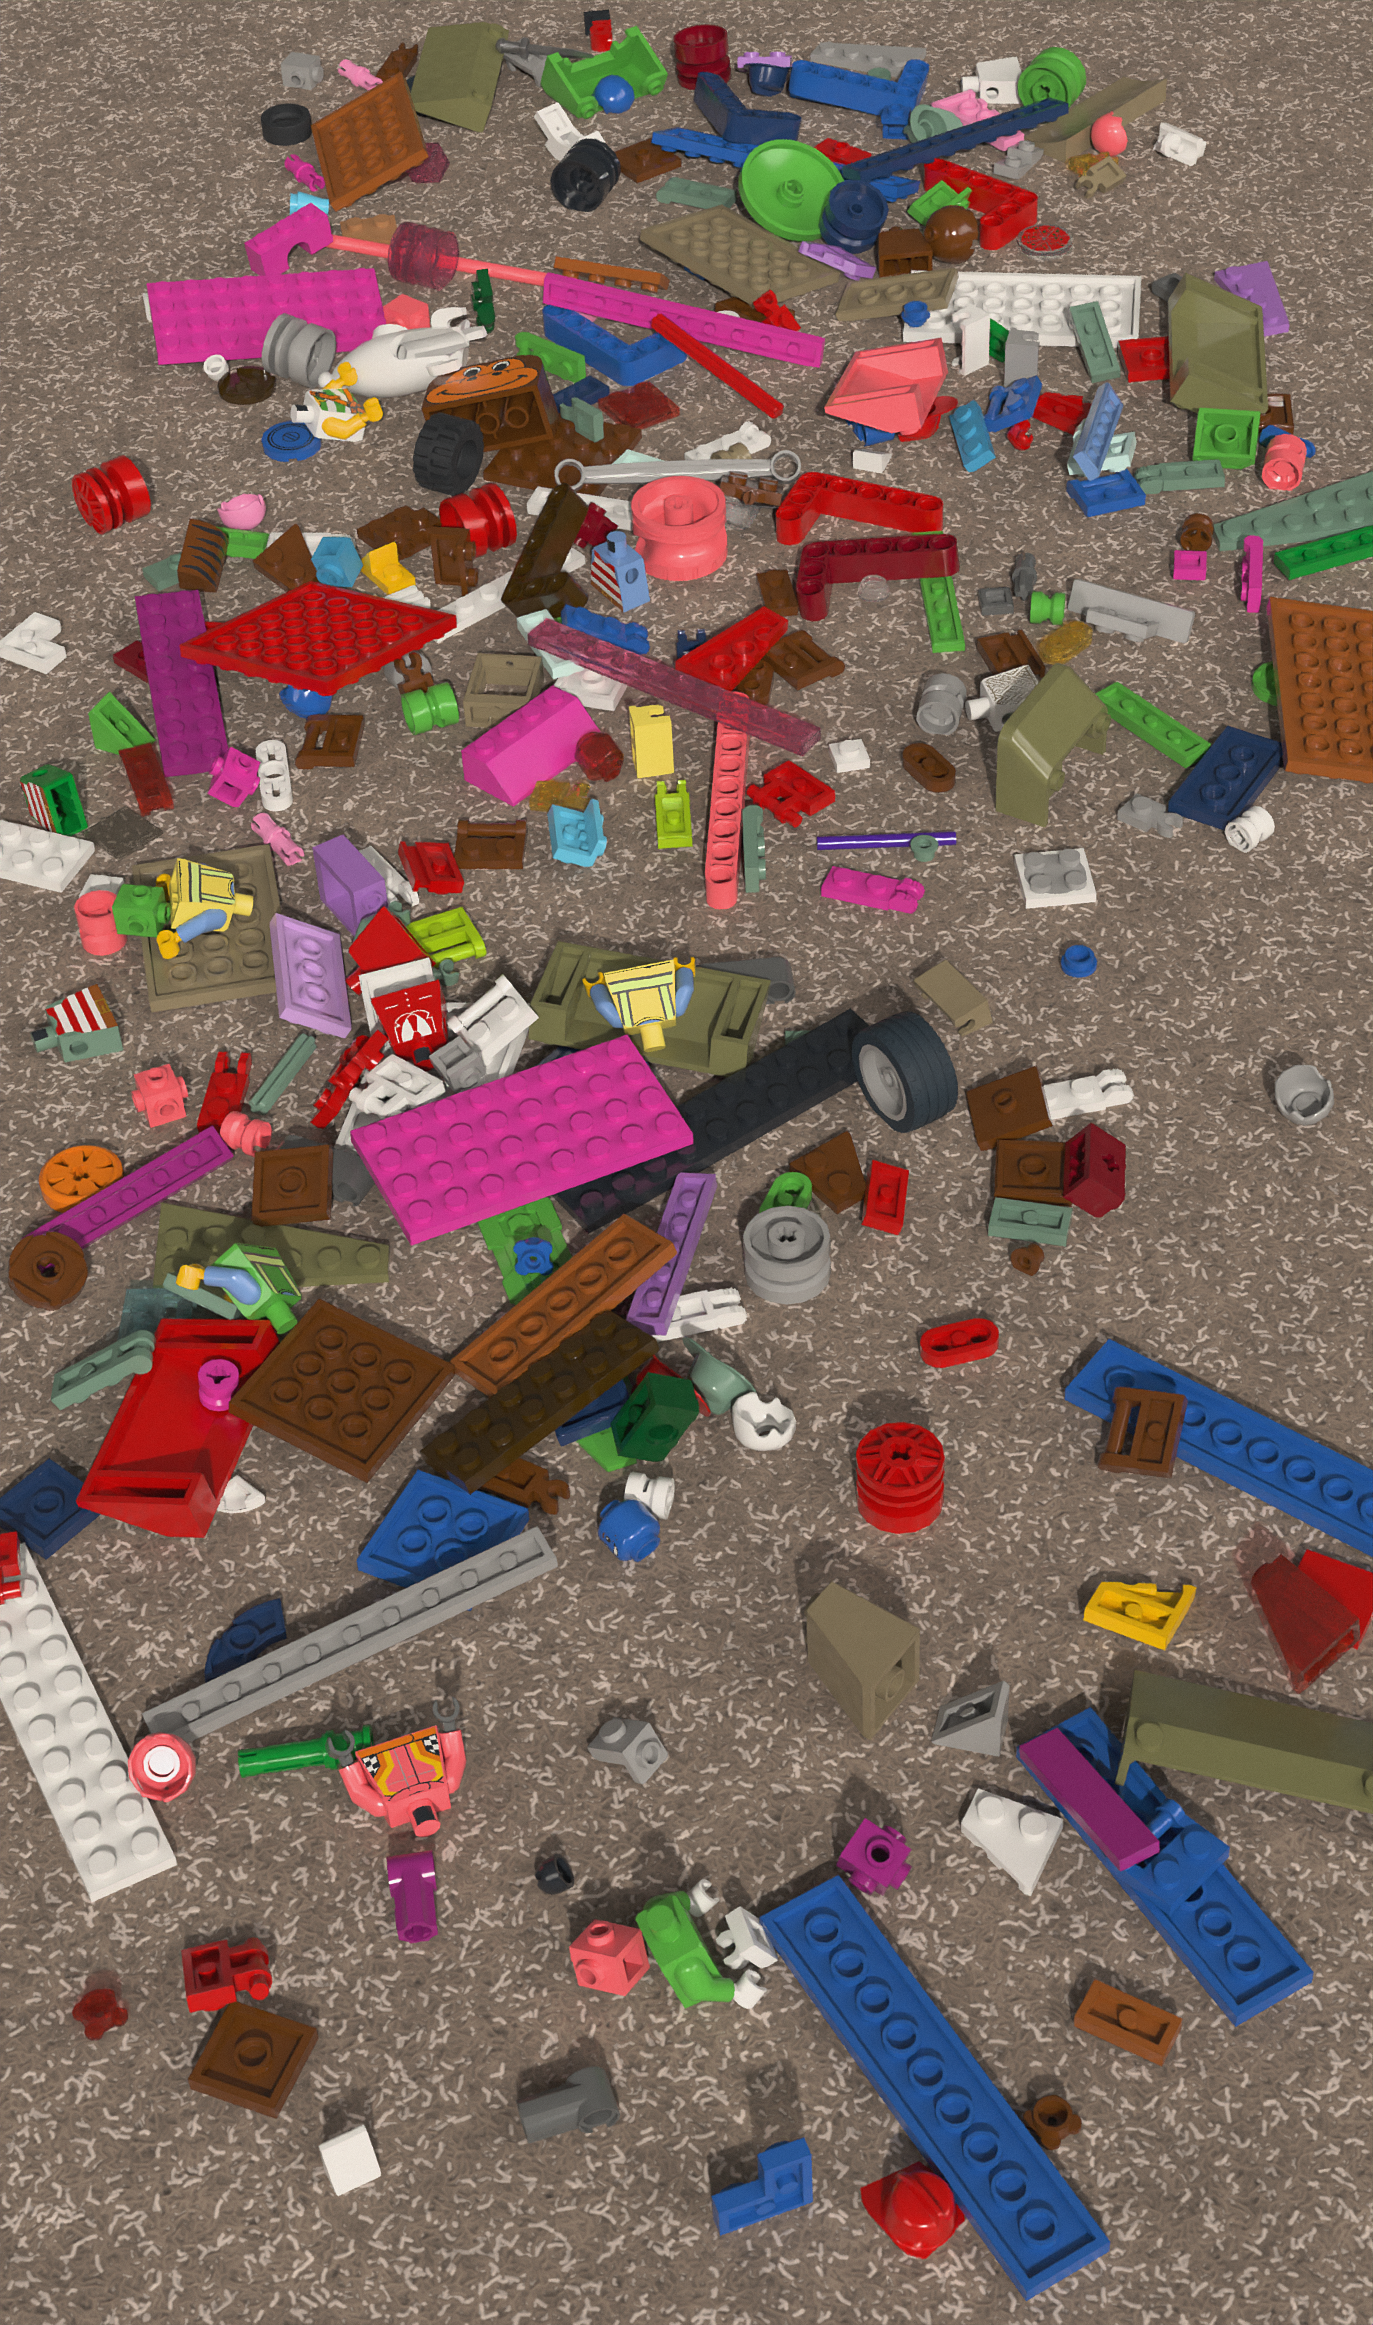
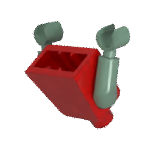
(386, 942)

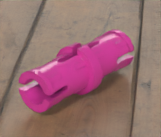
(304, 172)

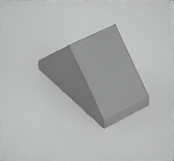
(975, 1721)

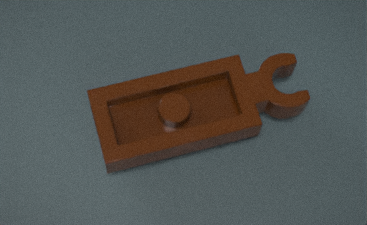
(399, 61)
(526, 1482)

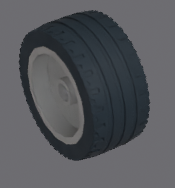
(905, 1071)

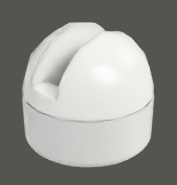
(215, 367)

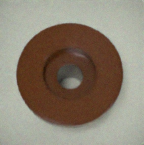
(1027, 1258)

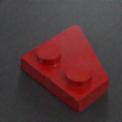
(1061, 411)

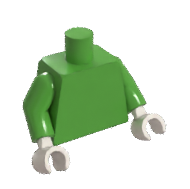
(684, 1954)

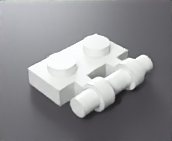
(401, 1082)

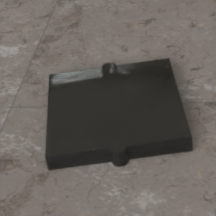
(122, 833)

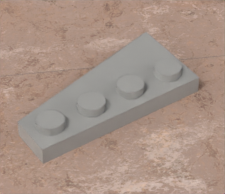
(866, 56)

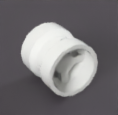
(1249, 829)
(653, 1494)

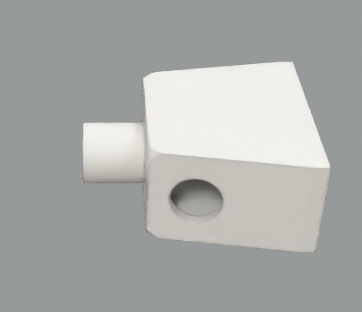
(995, 81)

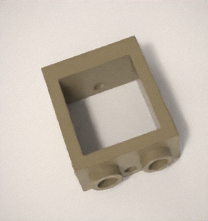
(489, 709)

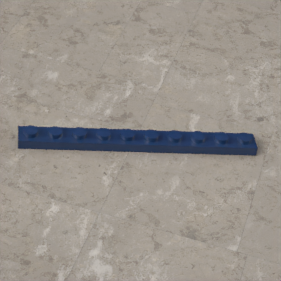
(951, 141)

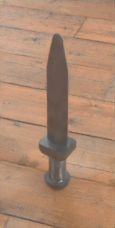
(525, 49)

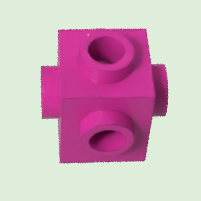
(233, 777)

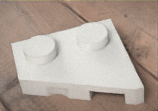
(1012, 1836)

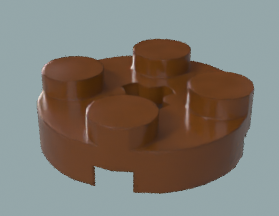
(41, 1250)

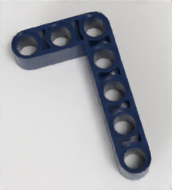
(736, 121)

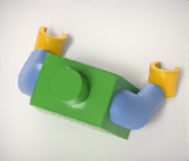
(254, 1282)

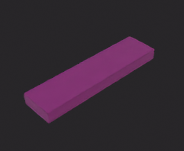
(1089, 1799)

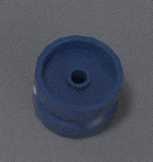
(853, 216)

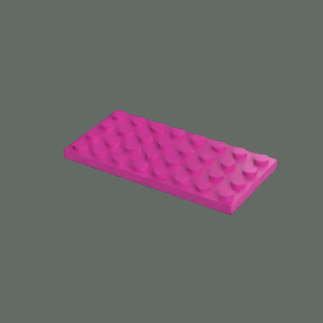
(234, 314)
(520, 1139)

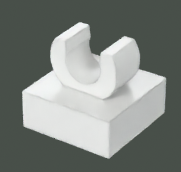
(750, 1941)

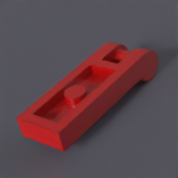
(331, 1100)

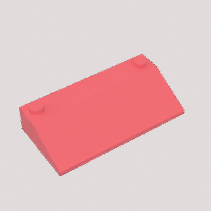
(891, 386)

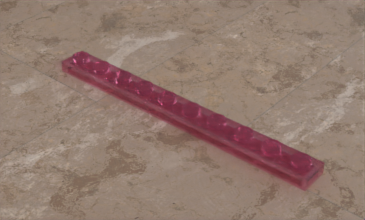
(675, 687)

